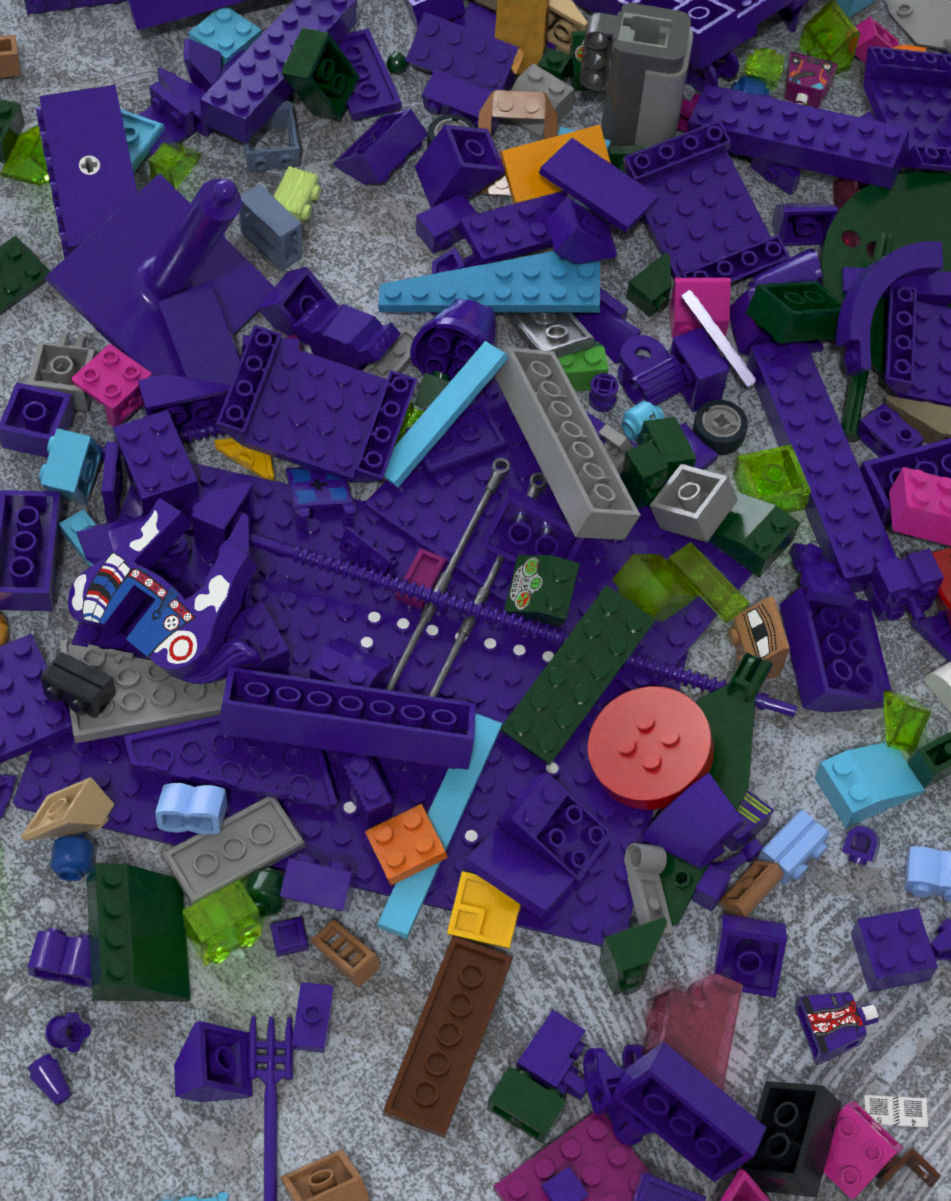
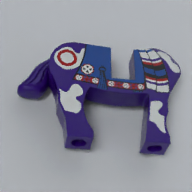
(175, 632)

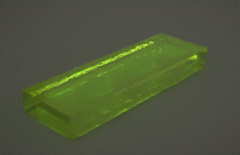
(708, 582)

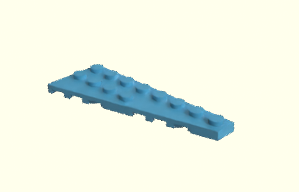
(513, 285)

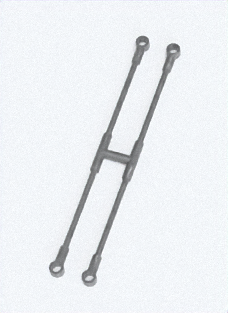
(445, 578)

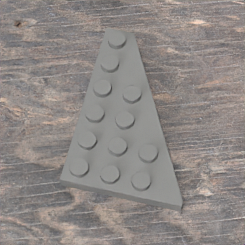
(143, 697)

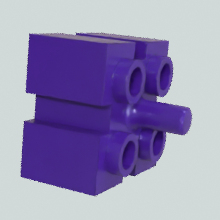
(904, 586)

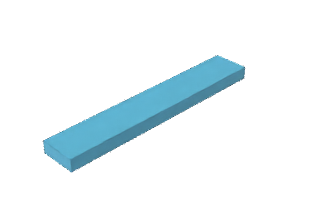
(443, 412)

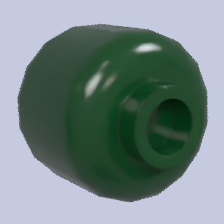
(265, 889)

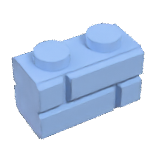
(796, 845)

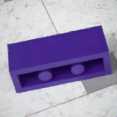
(455, 96)

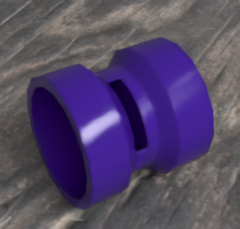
(603, 392)

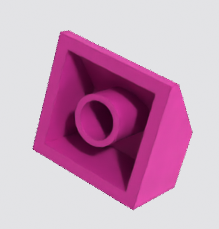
(712, 294)

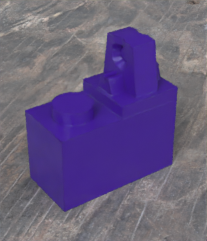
(552, 1056)

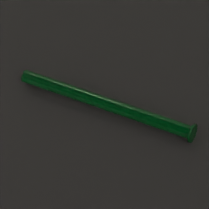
(858, 383)

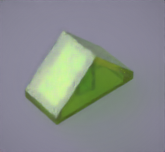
(904, 721)

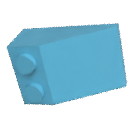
(866, 782)

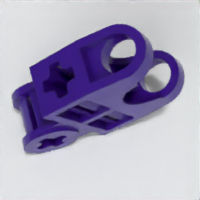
(602, 1084)

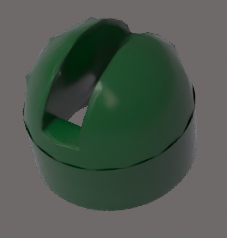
(396, 63)

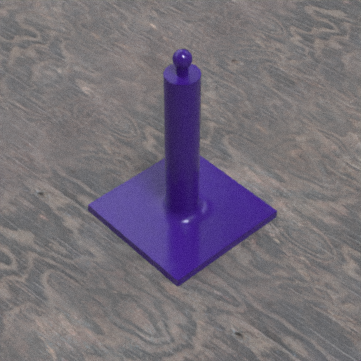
(151, 253)

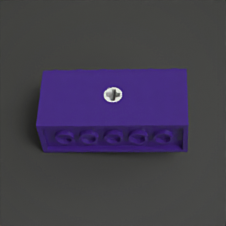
(85, 160)

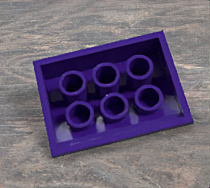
(835, 654)

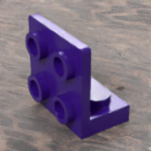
(171, 112)

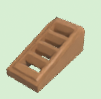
(360, 967)

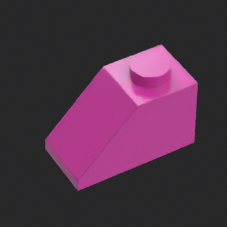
(873, 35)

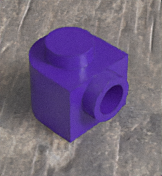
(862, 845)

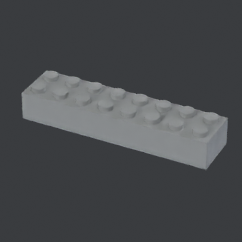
(566, 445)

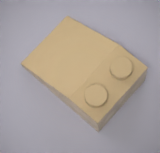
(562, 20)

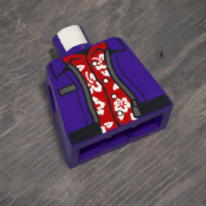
(833, 1023)

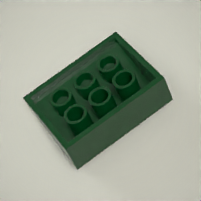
(136, 935)

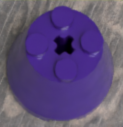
(453, 337)

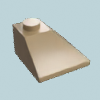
(70, 812)

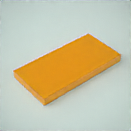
(524, 162)

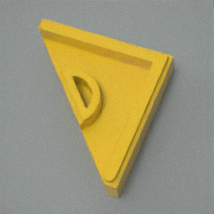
(252, 460)

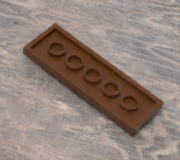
(448, 1037)

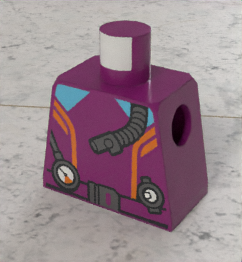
(808, 79)

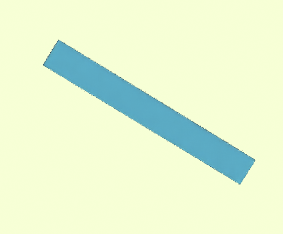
(445, 817)

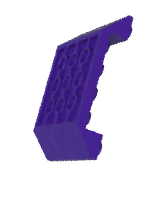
(913, 93)
(703, 208)
(918, 347)
(314, 410)

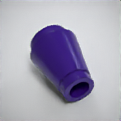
(49, 1078)

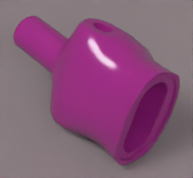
(686, 111)

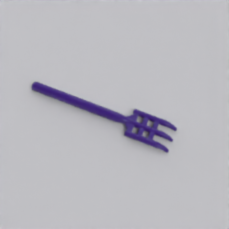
(270, 1078)

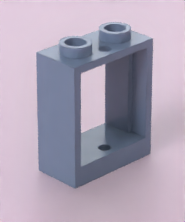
(276, 157)
(270, 227)

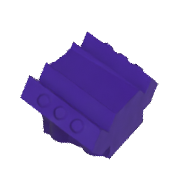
(345, 334)

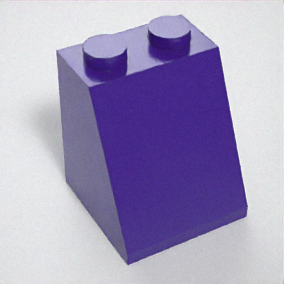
(458, 163)

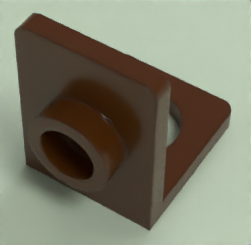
(912, 1160)

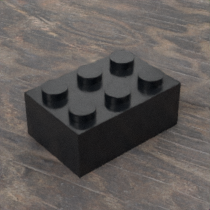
(796, 1138)

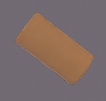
(751, 888)

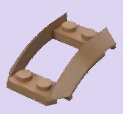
(515, 105)

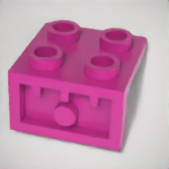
(113, 382)
(858, 1150)

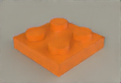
(406, 844)

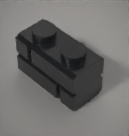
(77, 685)

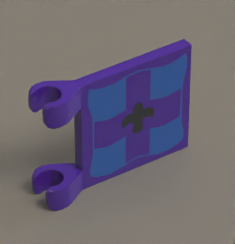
(318, 491)

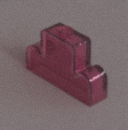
(697, 1023)

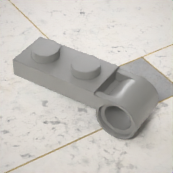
(643, 870)

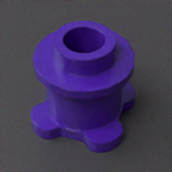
(67, 1032)

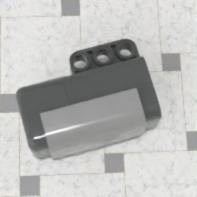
(641, 68)

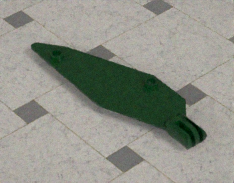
(731, 721)

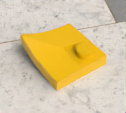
(483, 913)

